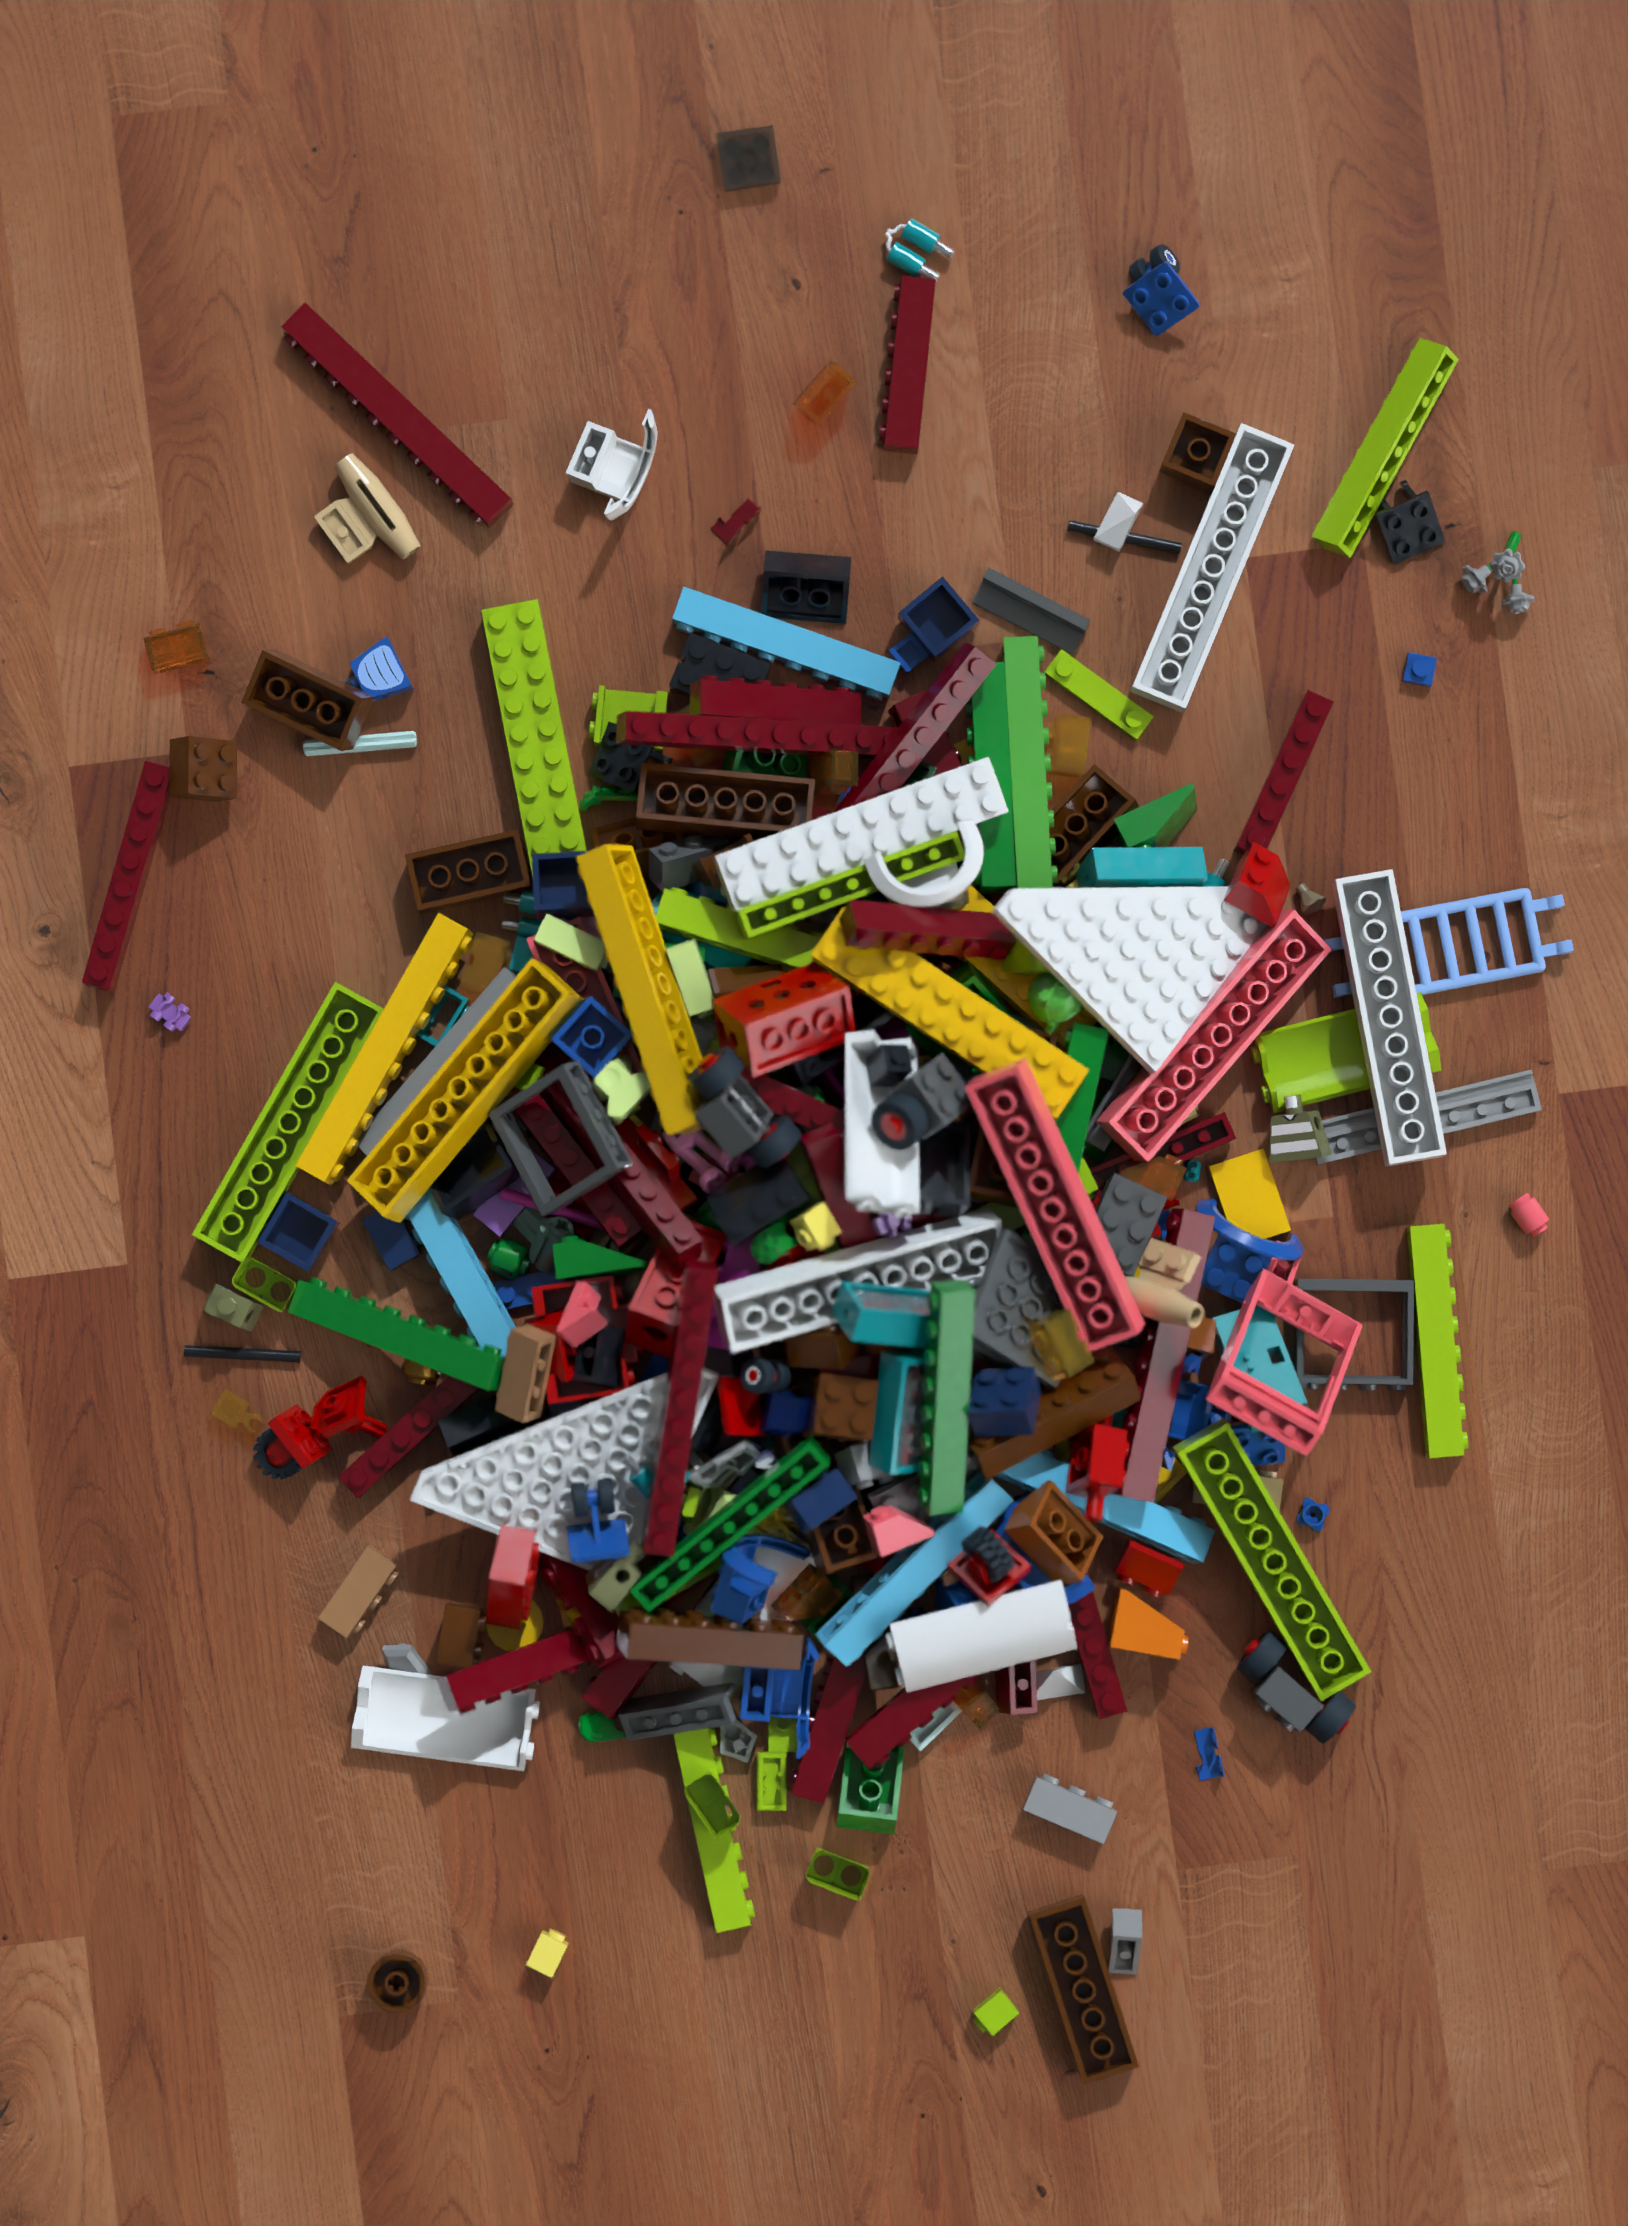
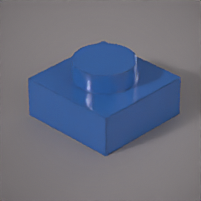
(909, 653)
(1419, 669)

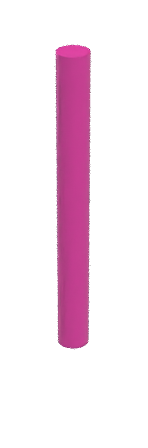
(566, 1212)

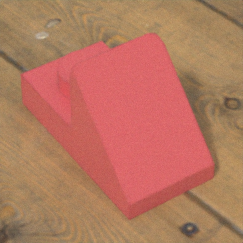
(580, 1316)

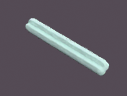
(364, 743)

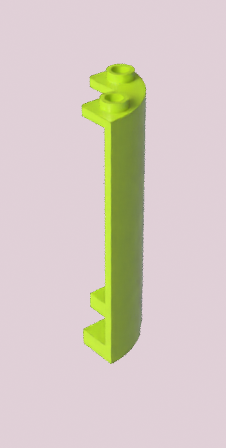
(1321, 1058)

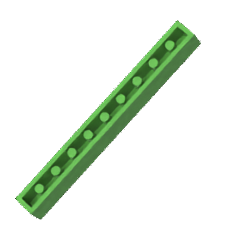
(1029, 762)

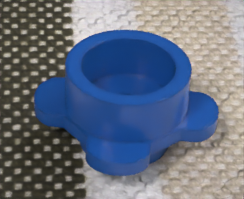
(1317, 1521)

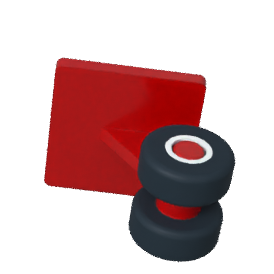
(741, 1394)

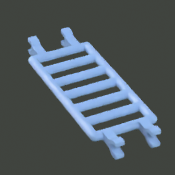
(1469, 907)

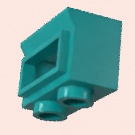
(463, 1007)

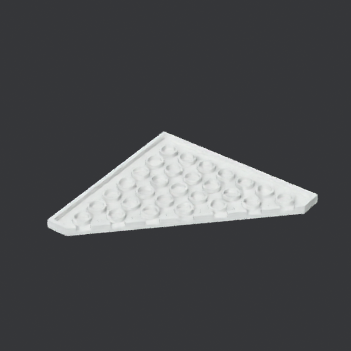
(1135, 954)
(530, 1474)

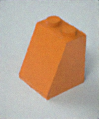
(1143, 1629)

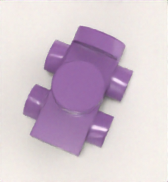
(175, 1015)
(887, 1224)

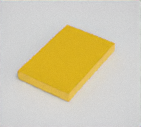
(1250, 1195)

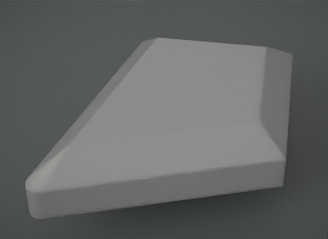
(404, 1658)
(737, 1741)

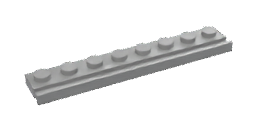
(1457, 1108)

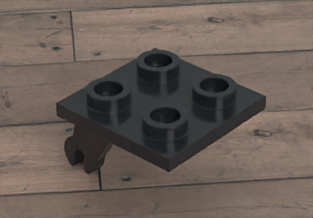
(1409, 525)
(621, 763)

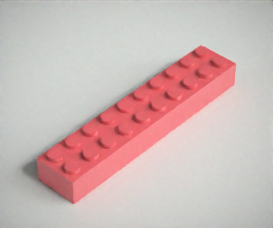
(1240, 1009)
(1055, 1204)

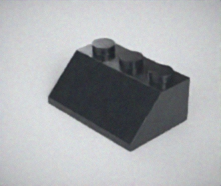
(806, 587)
(757, 1200)

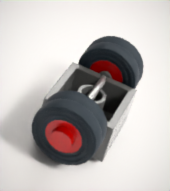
(923, 1102)
(737, 1113)
(1286, 1697)

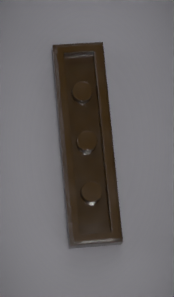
(878, 1658)

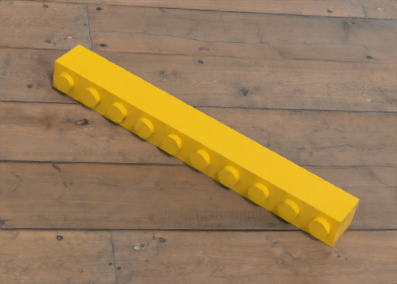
(385, 1049)

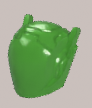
(1052, 1001)

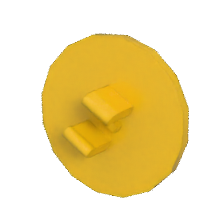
(511, 1639)

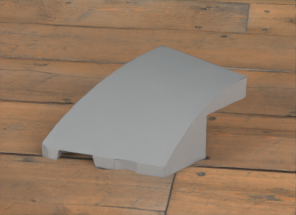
(728, 1465)

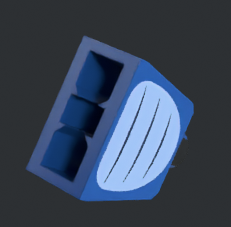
(379, 672)

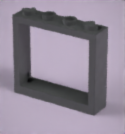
(595, 1122)
(1365, 1382)

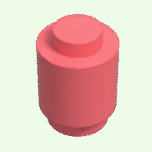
(1529, 1215)

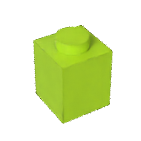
(994, 2012)

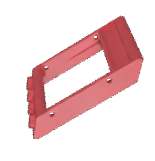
(1263, 1405)

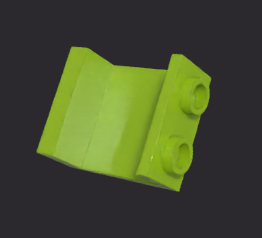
(613, 702)

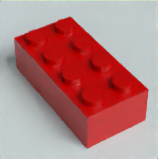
(512, 1577)

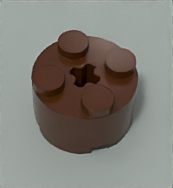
(384, 1992)

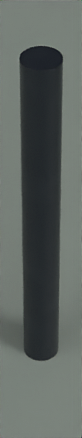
(1132, 538)
(242, 1353)

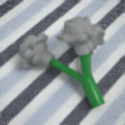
(1506, 566)

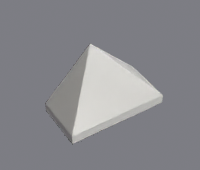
(1118, 521)
(1059, 1681)

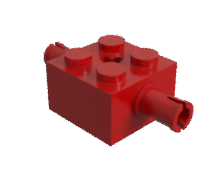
(1097, 1465)

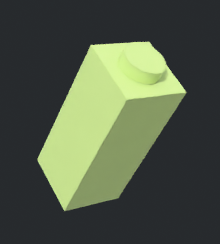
(572, 943)
(692, 978)

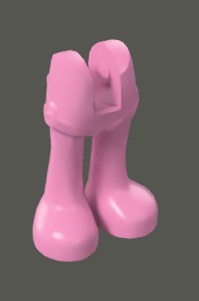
(711, 1177)

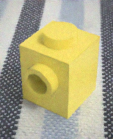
(815, 1227)

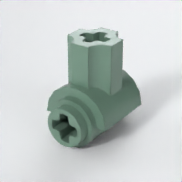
(542, 1234)

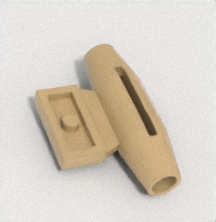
(368, 513)
(1162, 1274)

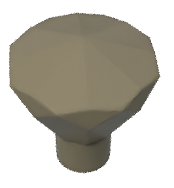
(1310, 901)

